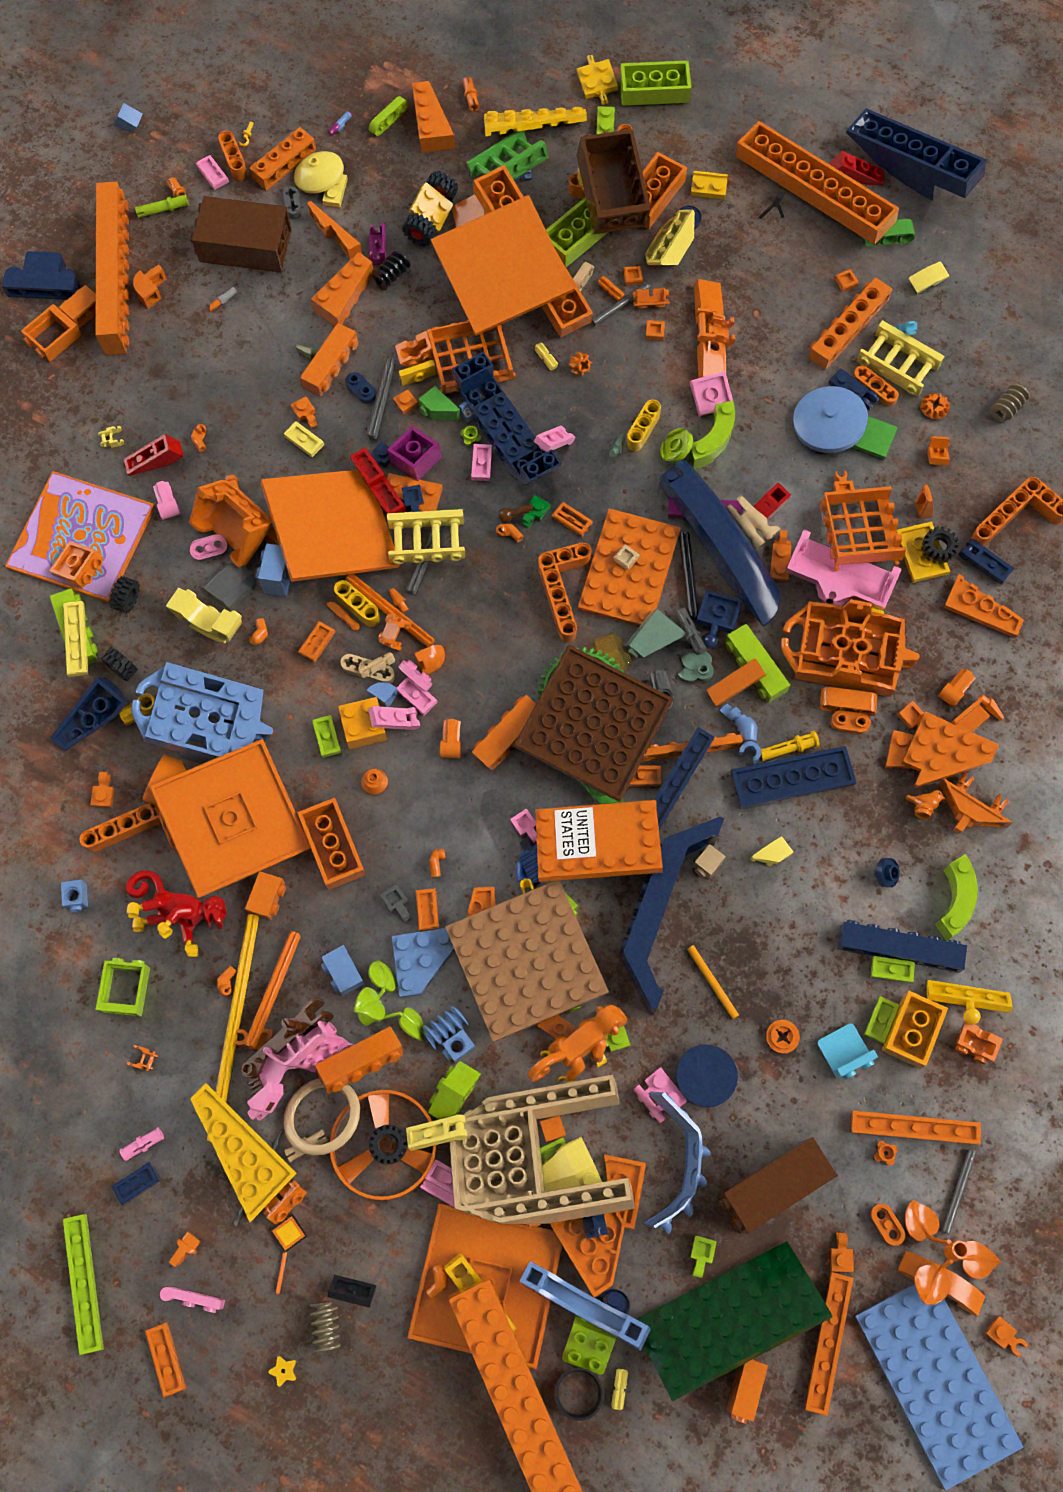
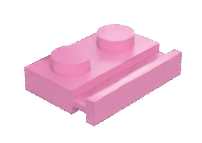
(440, 1183)

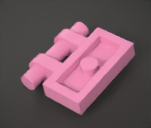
(659, 1083)

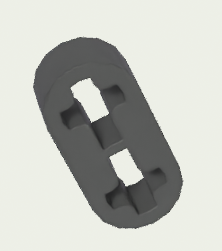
(292, 202)

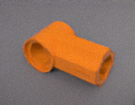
(955, 689)
(450, 744)

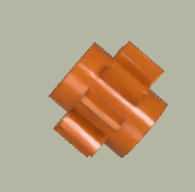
(580, 363)

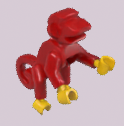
(172, 908)

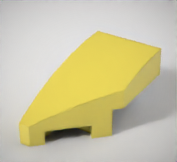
(773, 853)

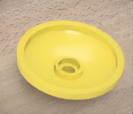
(318, 172)

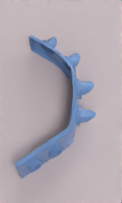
(693, 1157)

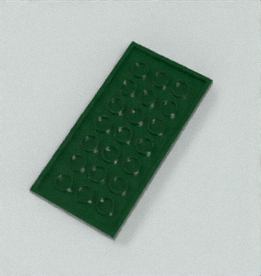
(732, 1320)

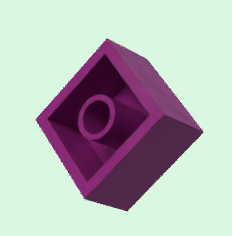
(414, 453)

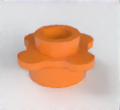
(889, 1158)

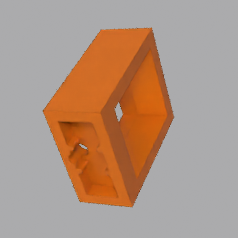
(44, 321)

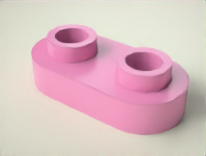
(209, 548)
(411, 671)

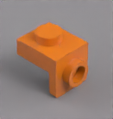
(938, 451)

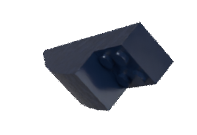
(916, 157)

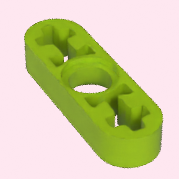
(388, 116)

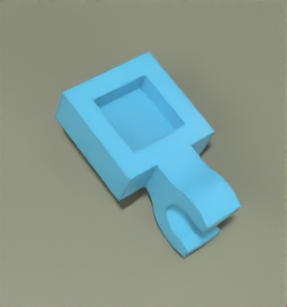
(908, 328)

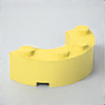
(204, 618)

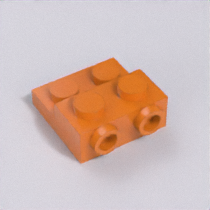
(77, 564)

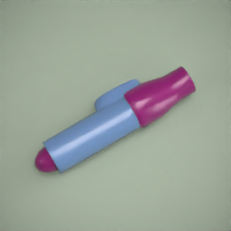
(340, 124)

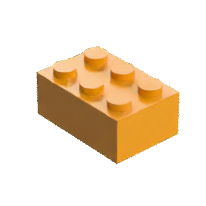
(914, 1029)

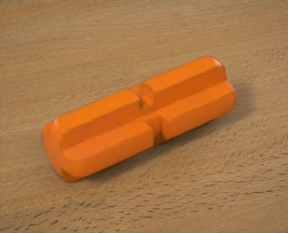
(608, 286)

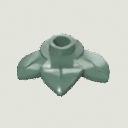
(694, 665)

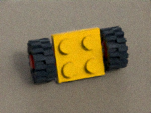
(430, 208)

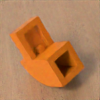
(147, 285)

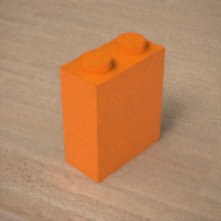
(746, 1391)

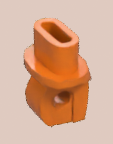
(186, 1245)

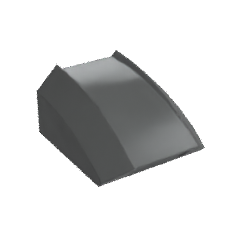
(229, 585)

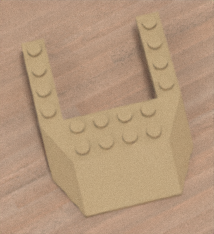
(500, 1163)

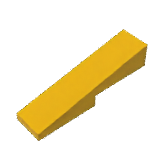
(464, 1275)

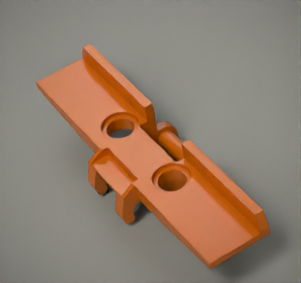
(712, 328)

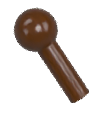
(506, 514)

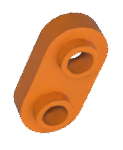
(851, 723)
(886, 1224)

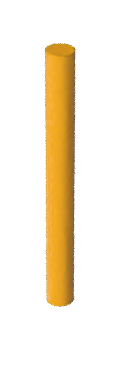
(713, 982)

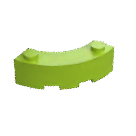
(715, 442)
(964, 897)

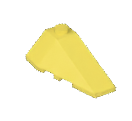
(570, 1167)

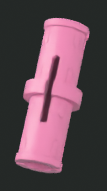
(141, 1144)

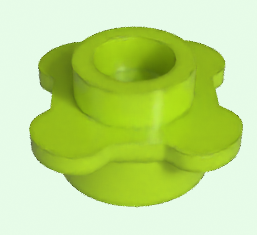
(470, 430)

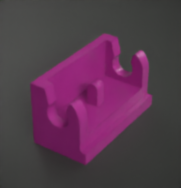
(377, 244)

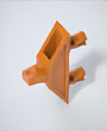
(971, 811)

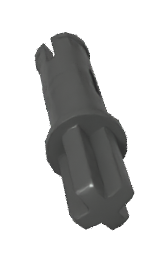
(693, 636)

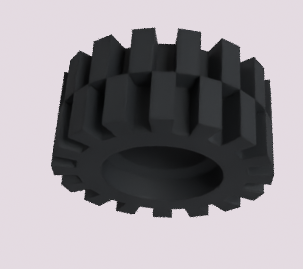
(934, 553)
(124, 594)
(119, 664)
(397, 1154)

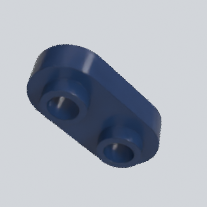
(359, 386)

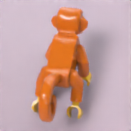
(587, 1039)

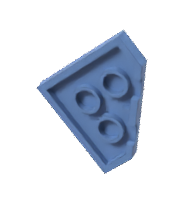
(419, 959)

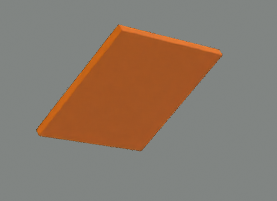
(502, 265)
(328, 524)
(230, 818)
(495, 1252)

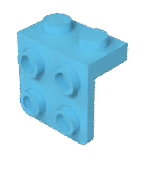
(846, 1052)

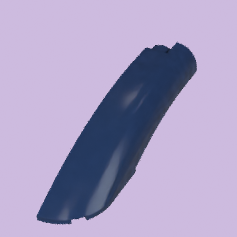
(723, 539)

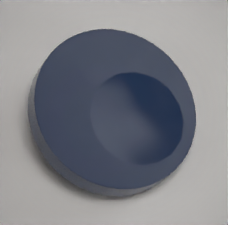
(706, 1075)

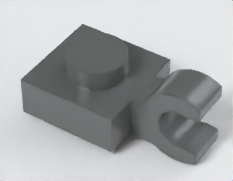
(396, 900)

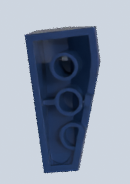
(96, 708)

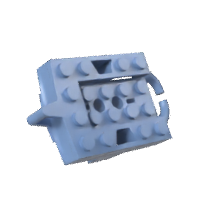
(174, 727)

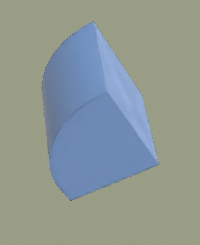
(127, 118)
(384, 692)

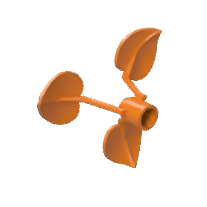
(930, 1283)

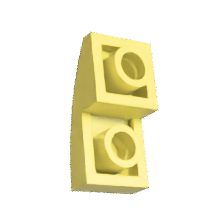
(929, 276)

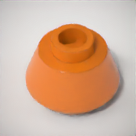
(377, 784)

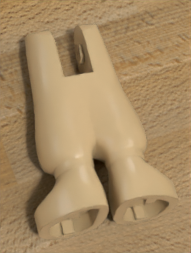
(750, 521)

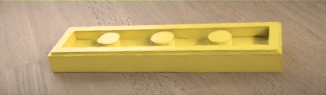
(75, 639)

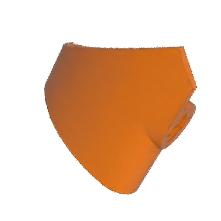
(165, 769)

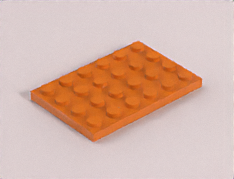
(633, 593)

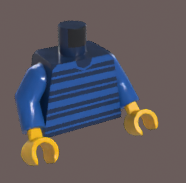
(527, 865)

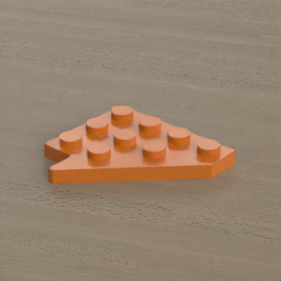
(945, 750)
(597, 1256)

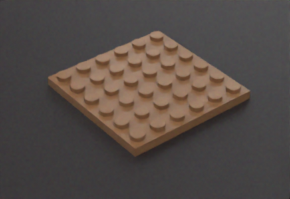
(526, 960)

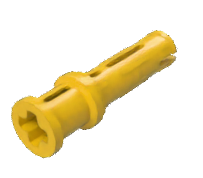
(798, 744)

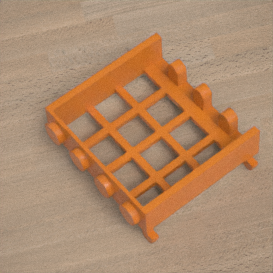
(464, 329)
(889, 526)

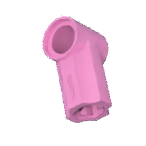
(166, 502)

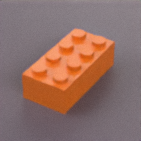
(662, 181)
(331, 844)

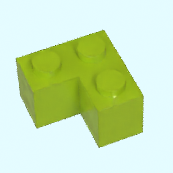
(453, 1091)

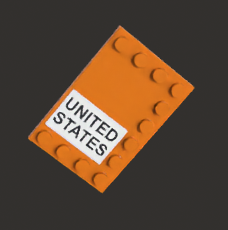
(598, 841)

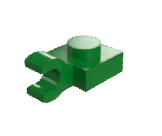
(540, 508)

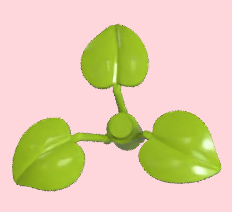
(371, 1008)

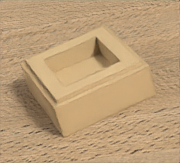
(626, 557)

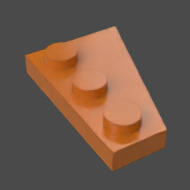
(430, 491)
(622, 1168)

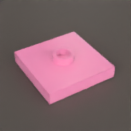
(710, 391)

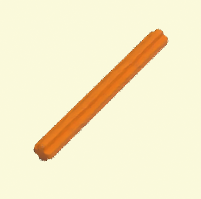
(388, 608)
(272, 990)

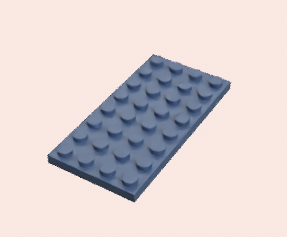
(938, 1385)

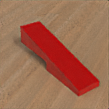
(377, 482)

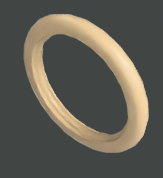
(335, 1144)

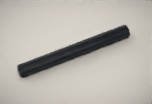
(688, 572)

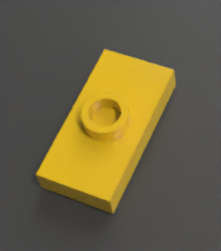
(417, 373)

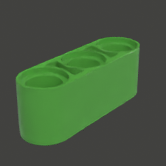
(900, 232)

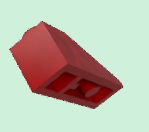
(154, 455)

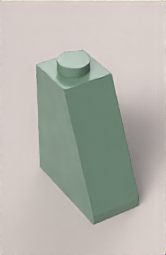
(653, 635)

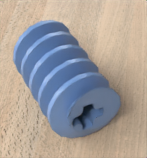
(444, 1026)

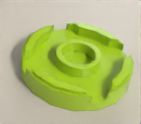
(676, 445)

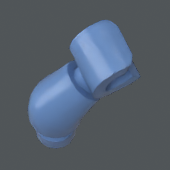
(747, 728)

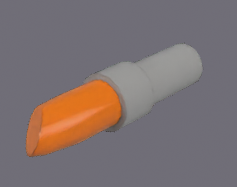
(222, 299)

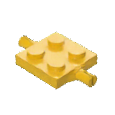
(597, 79)

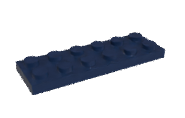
(793, 777)

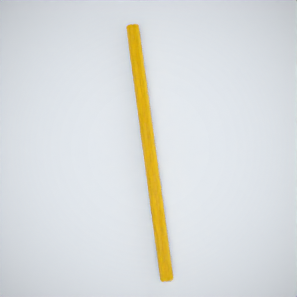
(236, 1007)

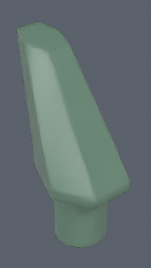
(616, 448)

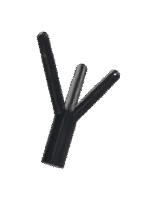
(776, 203)

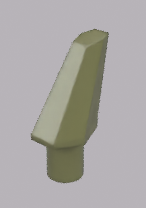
(306, 350)

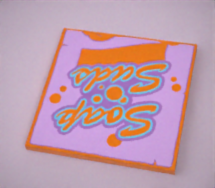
(87, 516)

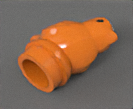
(926, 803)

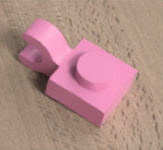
(525, 824)

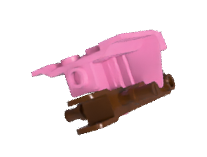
(297, 1045)

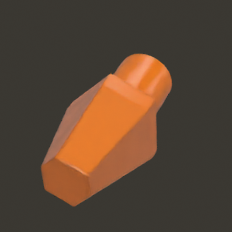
(398, 600)
(990, 705)

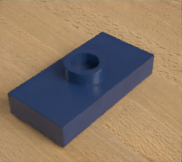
(136, 1183)

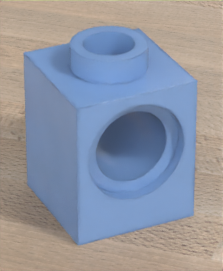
(68, 889)
(460, 1037)

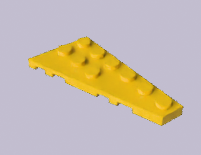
(530, 119)
(247, 1159)

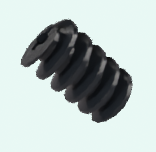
(390, 269)

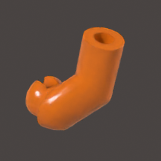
(509, 530)
(260, 634)
(224, 982)

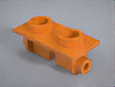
(657, 298)
(278, 1210)

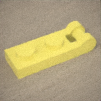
(436, 1132)

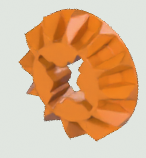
(927, 406)
(792, 1037)

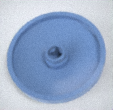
(830, 419)

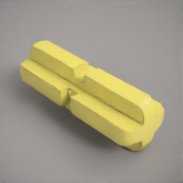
(544, 354)
(619, 1384)

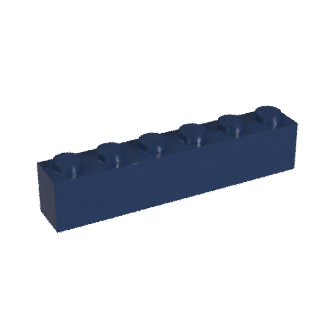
(893, 944)

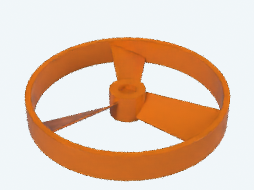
(380, 1112)

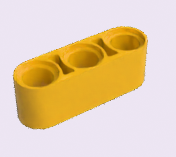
(644, 418)
(352, 596)

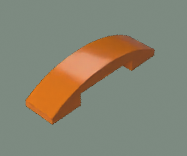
(961, 1291)

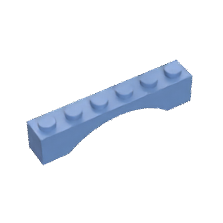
(585, 1306)

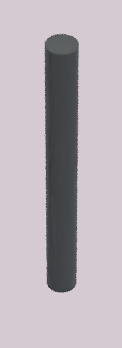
(627, 299)
(959, 1190)

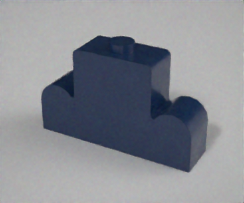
(41, 278)

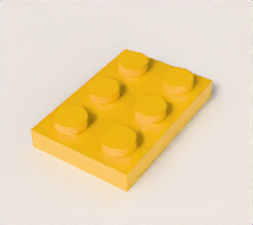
(917, 564)

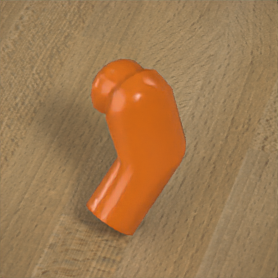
(197, 437)
(434, 862)
(440, 1281)

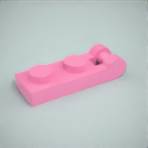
(554, 439)
(394, 718)
(191, 1298)

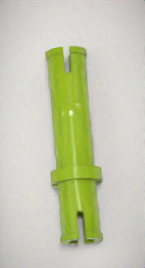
(161, 206)

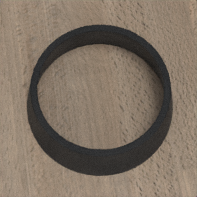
(592, 1412)

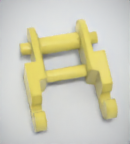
(109, 432)

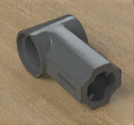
(661, 683)

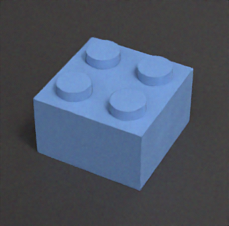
(273, 572)

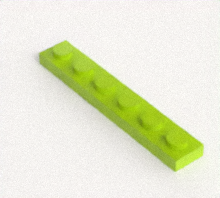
(83, 1284)

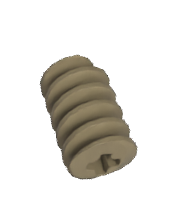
(1009, 402)
(325, 1326)

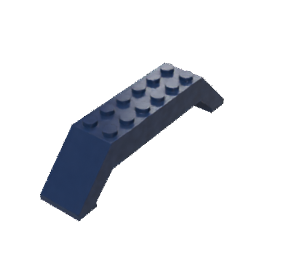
(651, 909)

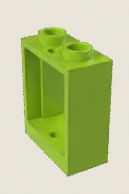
(105, 986)

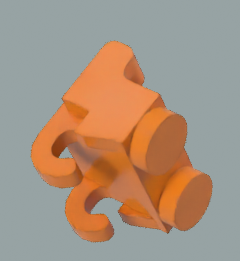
(391, 630)

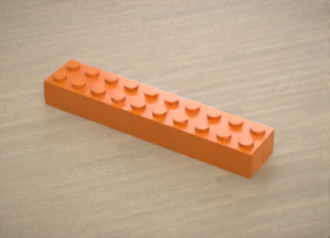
(817, 182)
(112, 268)
(564, 313)
(513, 1389)

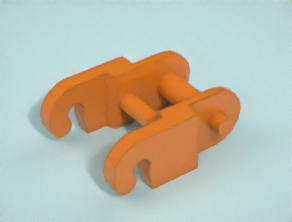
(140, 1065)

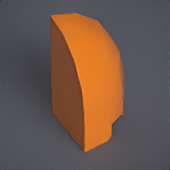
(430, 658)

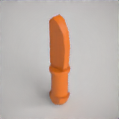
(340, 612)

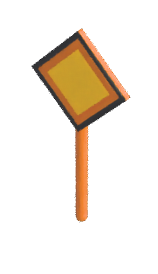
(287, 1234)

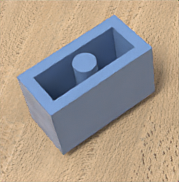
(342, 970)

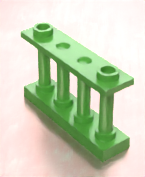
(507, 147)

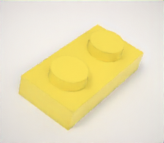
(334, 195)
(304, 439)

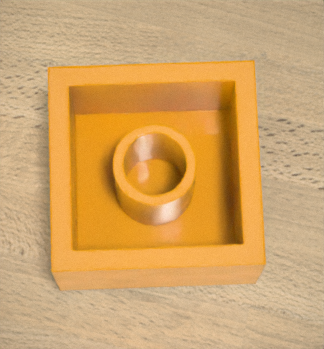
(358, 724)

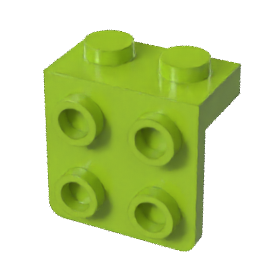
(588, 1346)

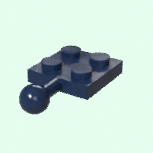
(718, 613)

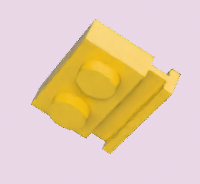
(709, 185)

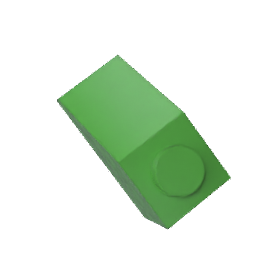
(438, 406)

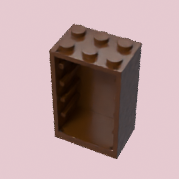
(613, 181)
(241, 234)
(776, 1186)

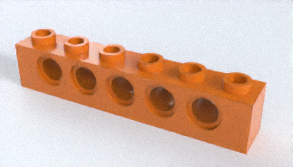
(869, 302)

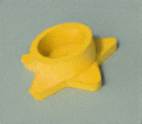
(282, 1364)

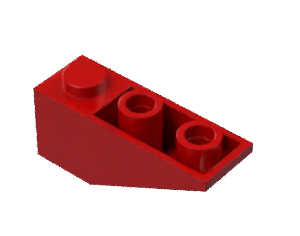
(858, 169)
(773, 501)

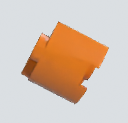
(416, 351)
(978, 1043)

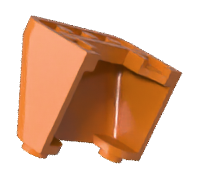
(233, 515)

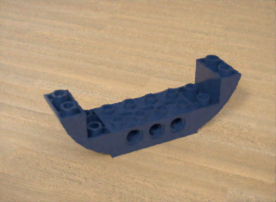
(501, 421)

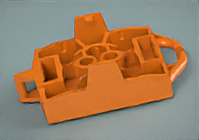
(831, 625)

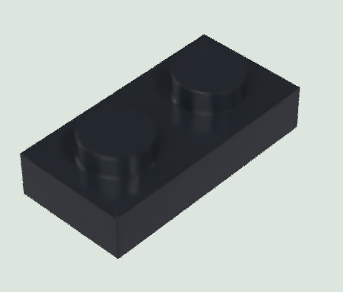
(352, 1291)

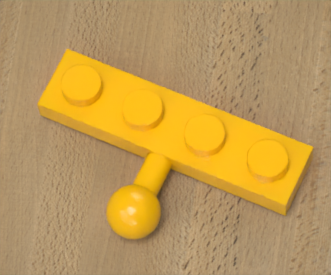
(969, 997)

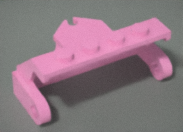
(853, 581)

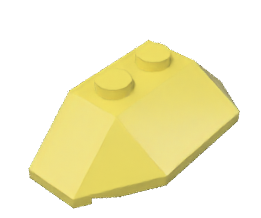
(672, 240)

